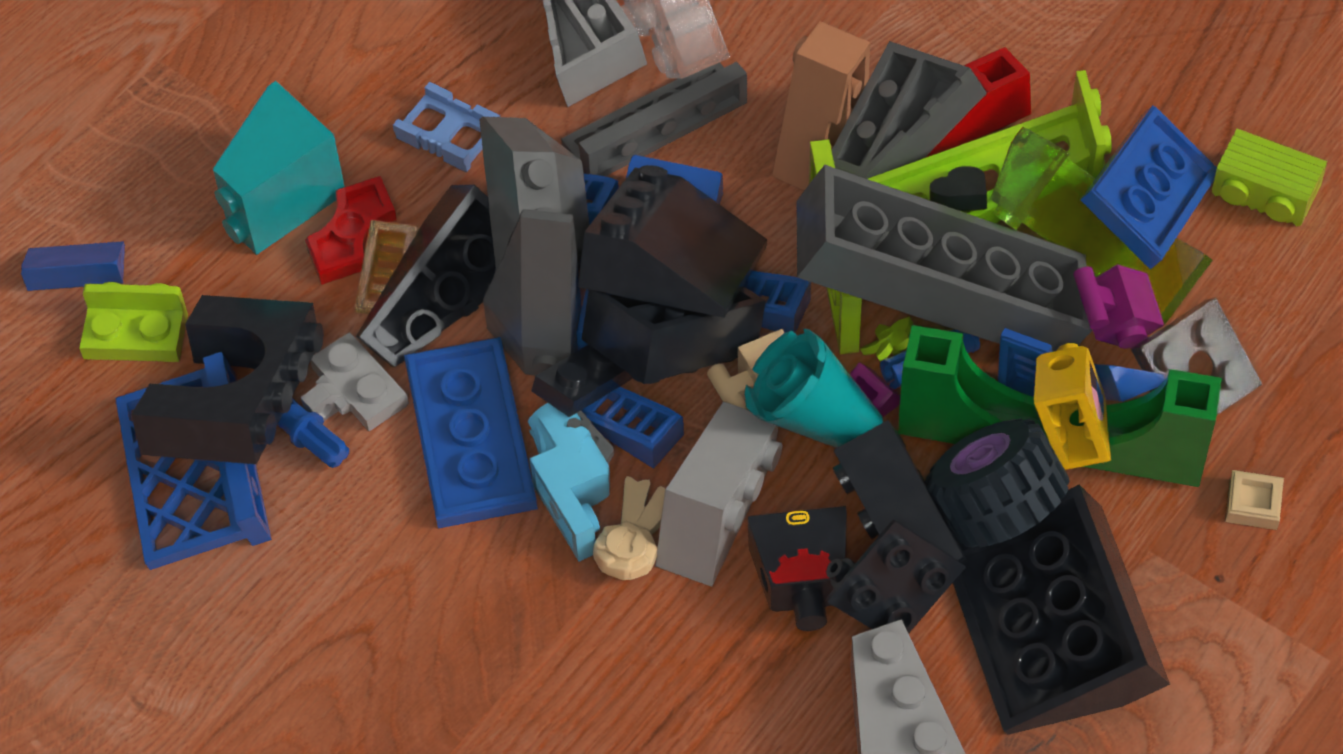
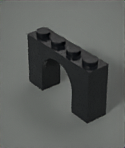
(242, 416)

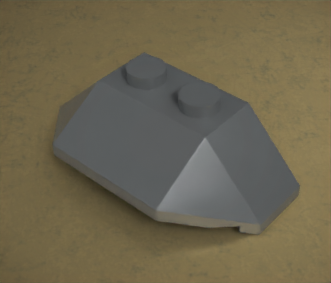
(529, 173)

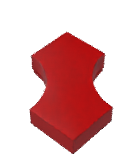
(341, 244)

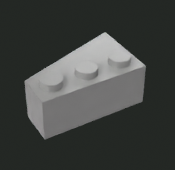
(591, 45)
(715, 492)

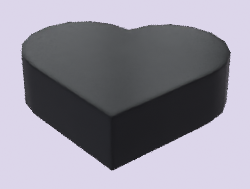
(961, 189)

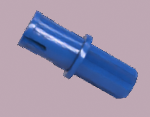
(308, 431)

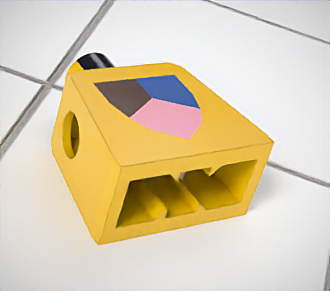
(1066, 383)

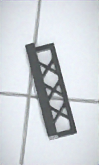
(658, 118)

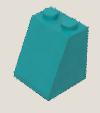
(276, 171)

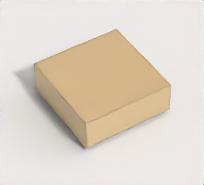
(1254, 499)

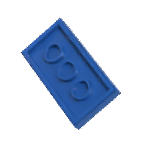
(1150, 186)
(470, 433)

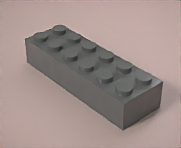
(936, 261)

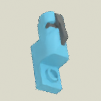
(570, 473)

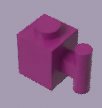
(1119, 305)

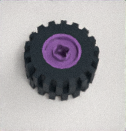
(997, 482)

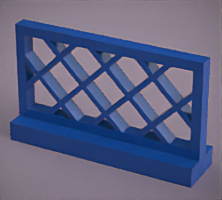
(237, 483)

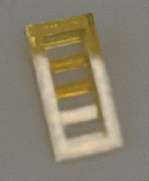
(387, 235)

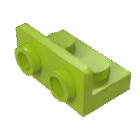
(133, 322)

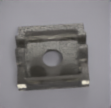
(1203, 330)

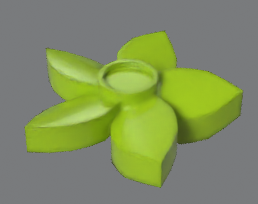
(891, 339)

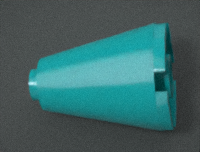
(809, 391)

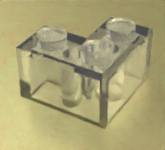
(682, 32)

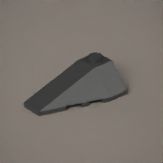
(536, 292)

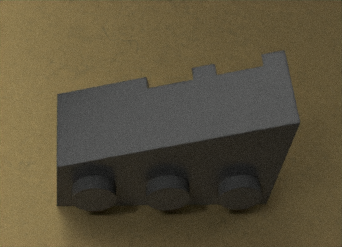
(904, 111)

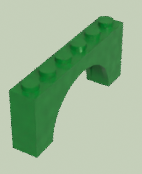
(1149, 437)

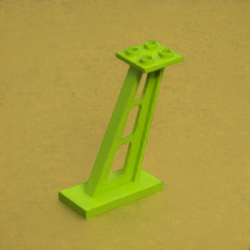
(1075, 125)

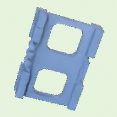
(438, 140)

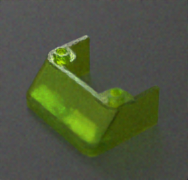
(1045, 193)

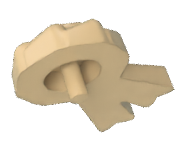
(629, 548)

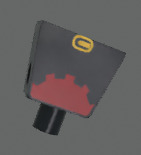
(793, 558)

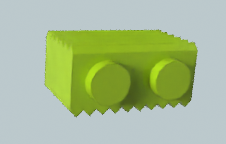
(1268, 177)

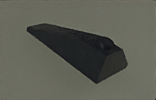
(437, 277)

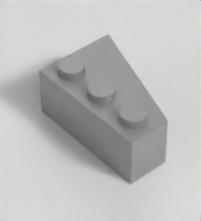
(895, 697)

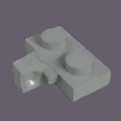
(354, 384)

